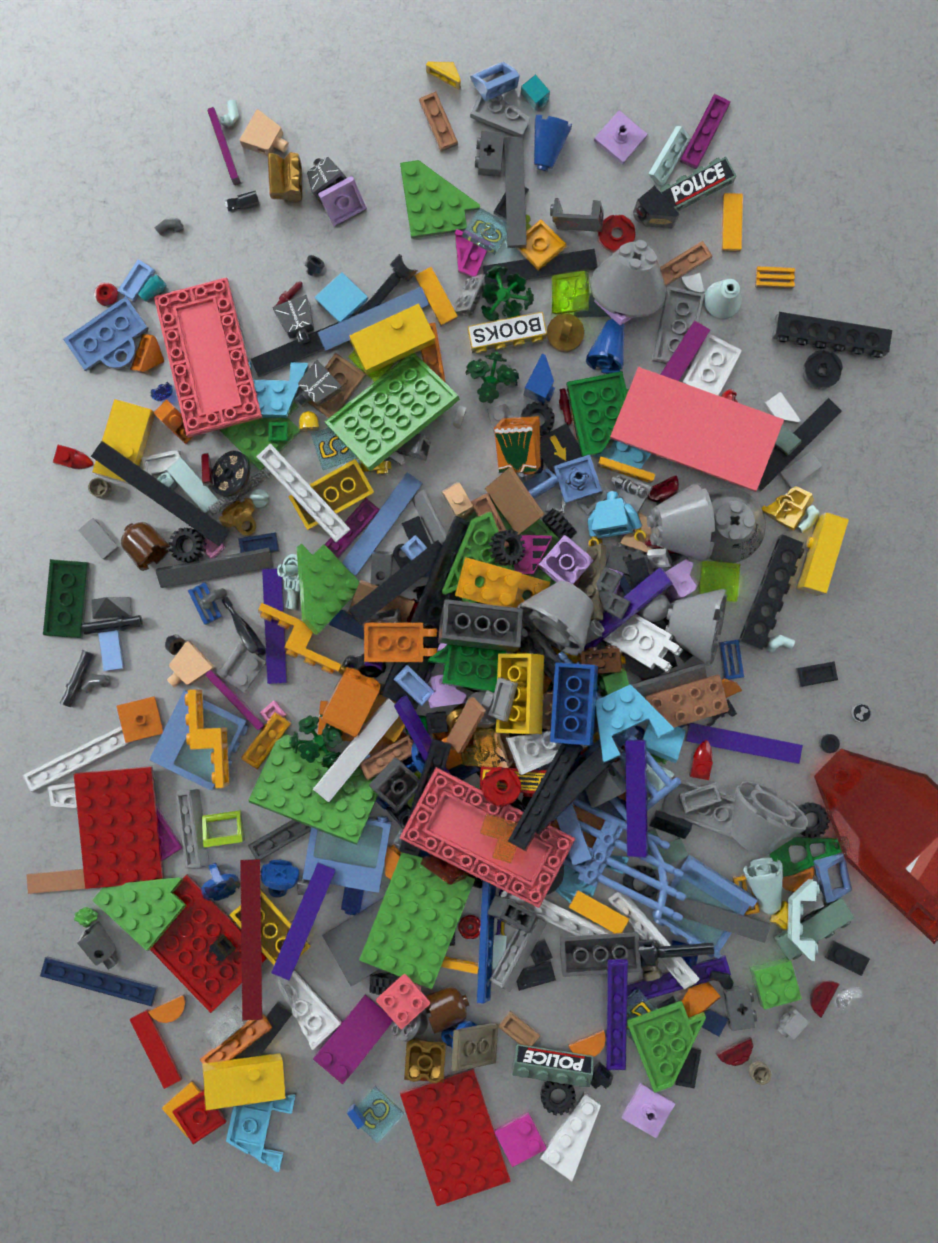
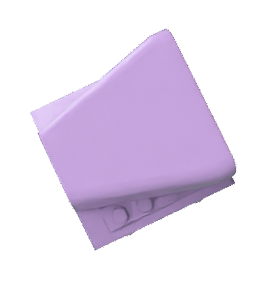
(565, 561)
(682, 581)
(444, 694)

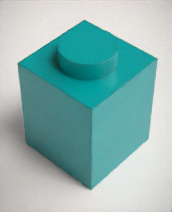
(535, 92)

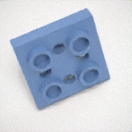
(577, 478)

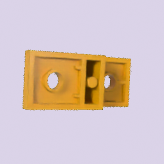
(500, 584)
(298, 639)
(207, 738)

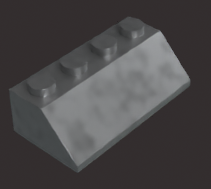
(480, 625)
(671, 679)
(590, 953)

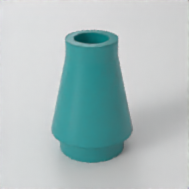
(152, 287)

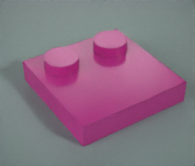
(520, 1139)

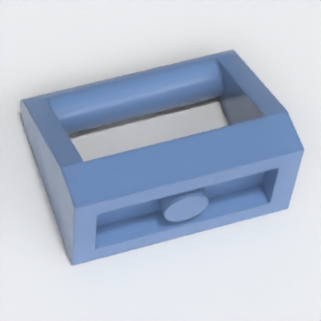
(498, 86)
(541, 483)
(821, 867)

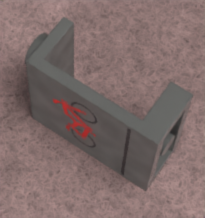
(576, 221)

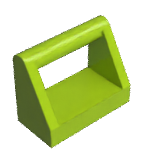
(227, 839)

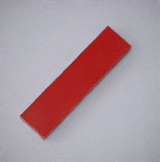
(156, 1049)

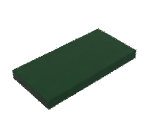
(66, 598)

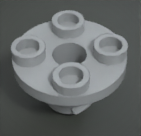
(416, 1026)

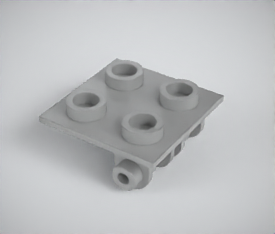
(472, 290)
(631, 491)

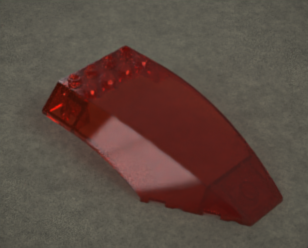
(882, 825)

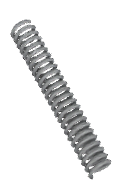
(218, 505)

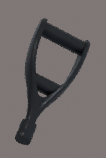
(245, 632)

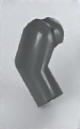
(169, 223)
(214, 595)
(95, 680)

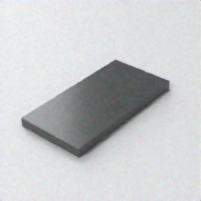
(348, 942)

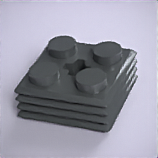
(385, 783)

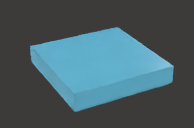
(341, 298)
(666, 746)

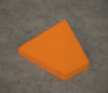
(147, 354)
(699, 999)

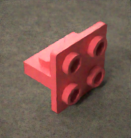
(403, 1001)

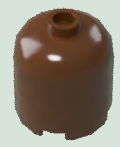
(143, 544)
(446, 1008)

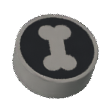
(861, 713)

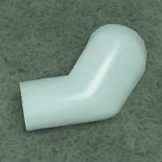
(232, 116)
(811, 520)
(778, 641)

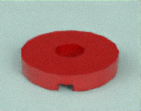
(616, 222)
(493, 794)

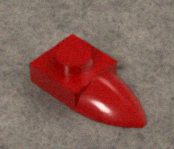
(71, 458)
(702, 762)

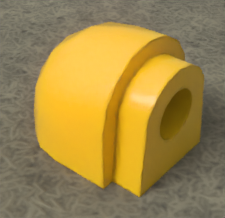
(308, 422)
(781, 917)

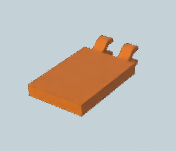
(396, 642)

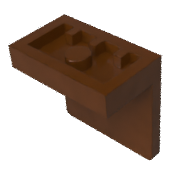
(607, 660)

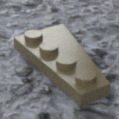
(591, 576)

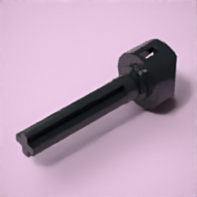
(400, 272)
(650, 953)

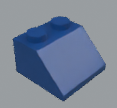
(540, 382)

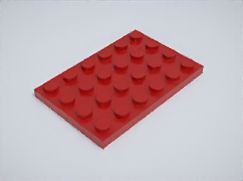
(118, 826)
(186, 947)
(455, 1137)

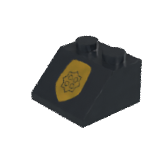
(655, 210)

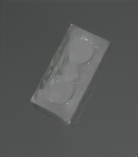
(224, 1027)

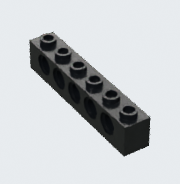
(880, 337)
(783, 545)

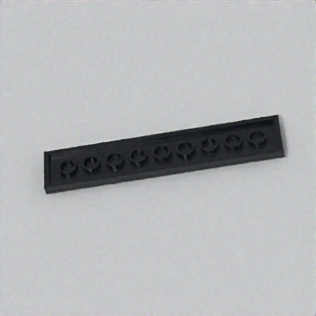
(430, 610)

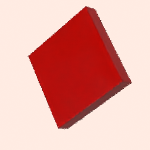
(196, 1120)

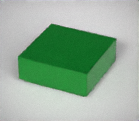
(278, 431)

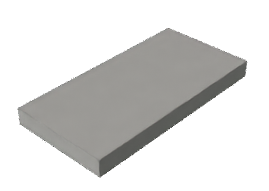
(678, 314)
(714, 817)

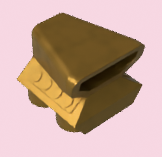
(285, 177)
(424, 1061)

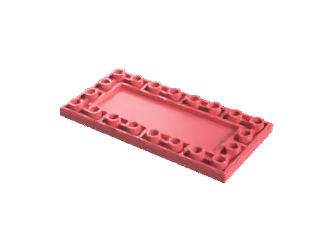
(207, 357)
(697, 429)
(449, 826)

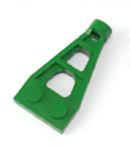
(791, 868)

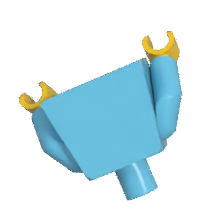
(612, 519)

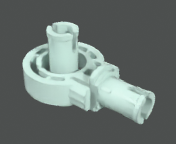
(291, 577)

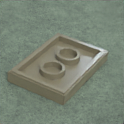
(474, 1046)

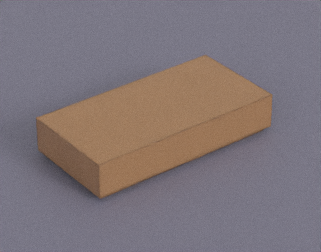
(518, 1030)

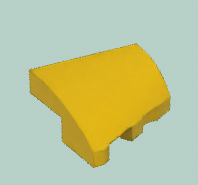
(789, 508)

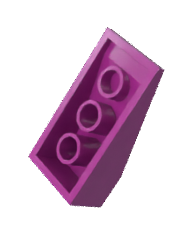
(353, 1039)

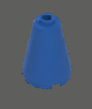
(549, 140)
(608, 348)

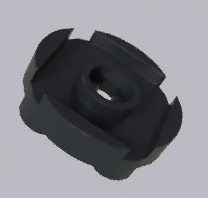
(820, 380)

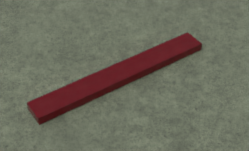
(251, 939)

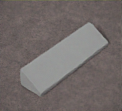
(429, 517)
(191, 828)
(517, 955)

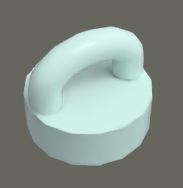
(168, 480)
(259, 497)

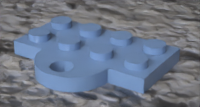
(107, 337)

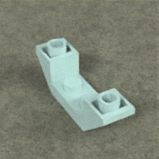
(806, 892)

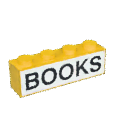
(507, 332)

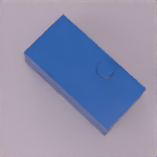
(574, 703)

